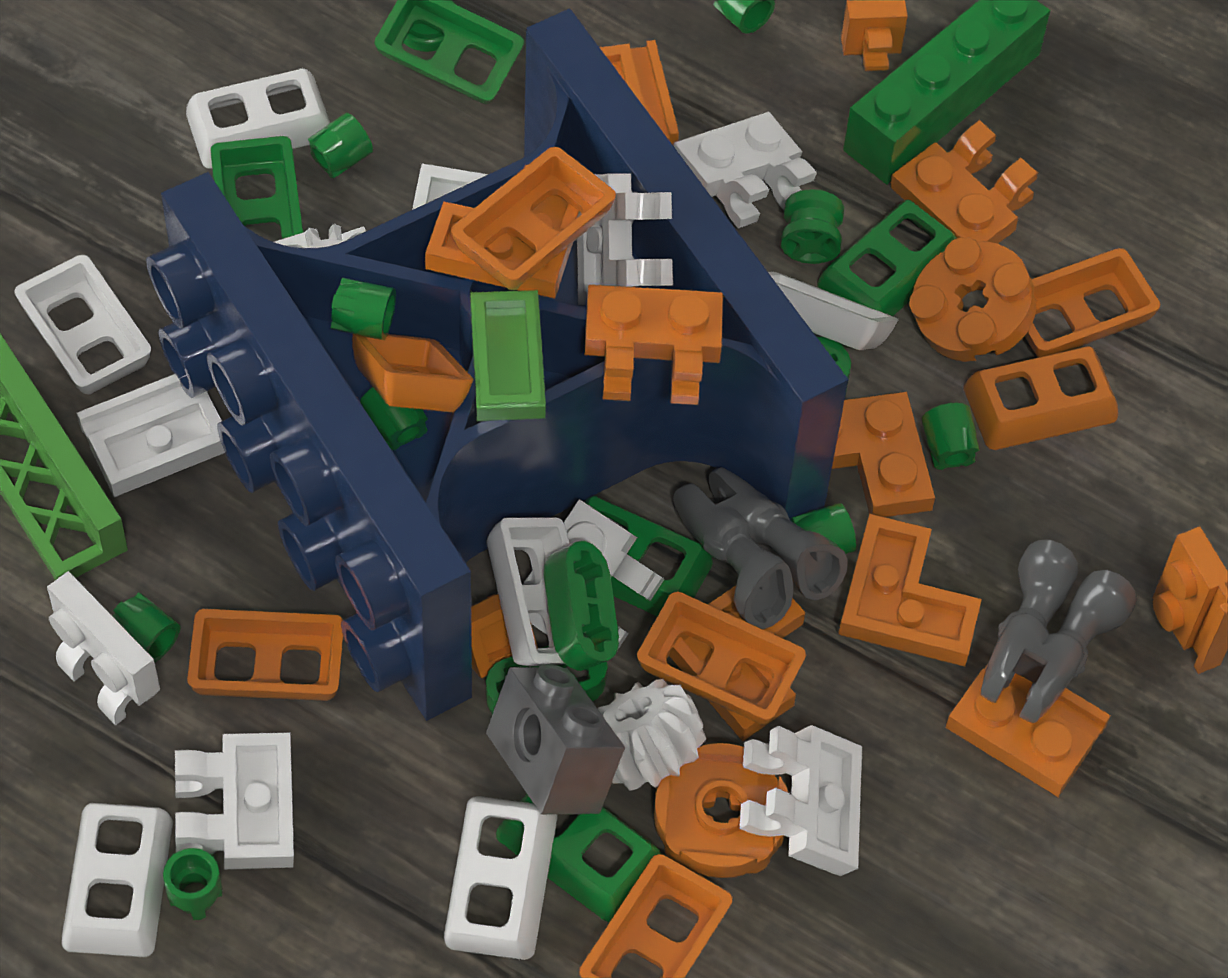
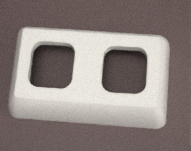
(262, 120)
(836, 316)
(109, 323)
(538, 539)
(142, 871)
(522, 875)

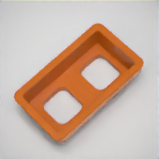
(511, 212)
(1066, 292)
(412, 372)
(1053, 412)
(270, 637)
(732, 644)
(629, 927)

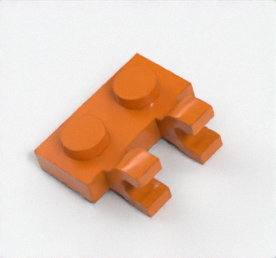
(950, 193)
(653, 325)

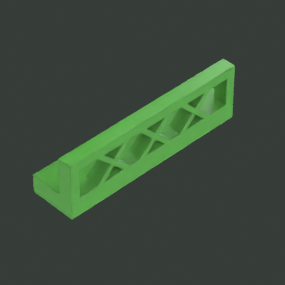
(61, 468)

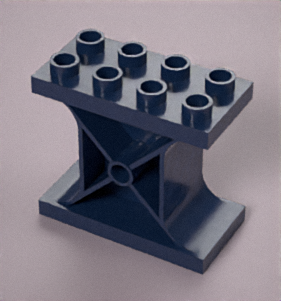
(411, 517)

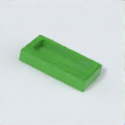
(507, 355)

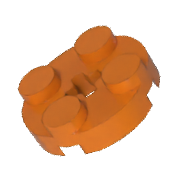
(964, 269)
(693, 836)

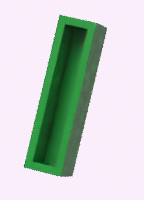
(943, 83)

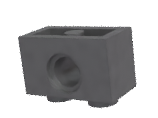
(555, 740)

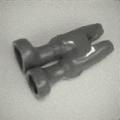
(733, 534)
(1053, 659)

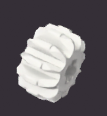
(657, 730)

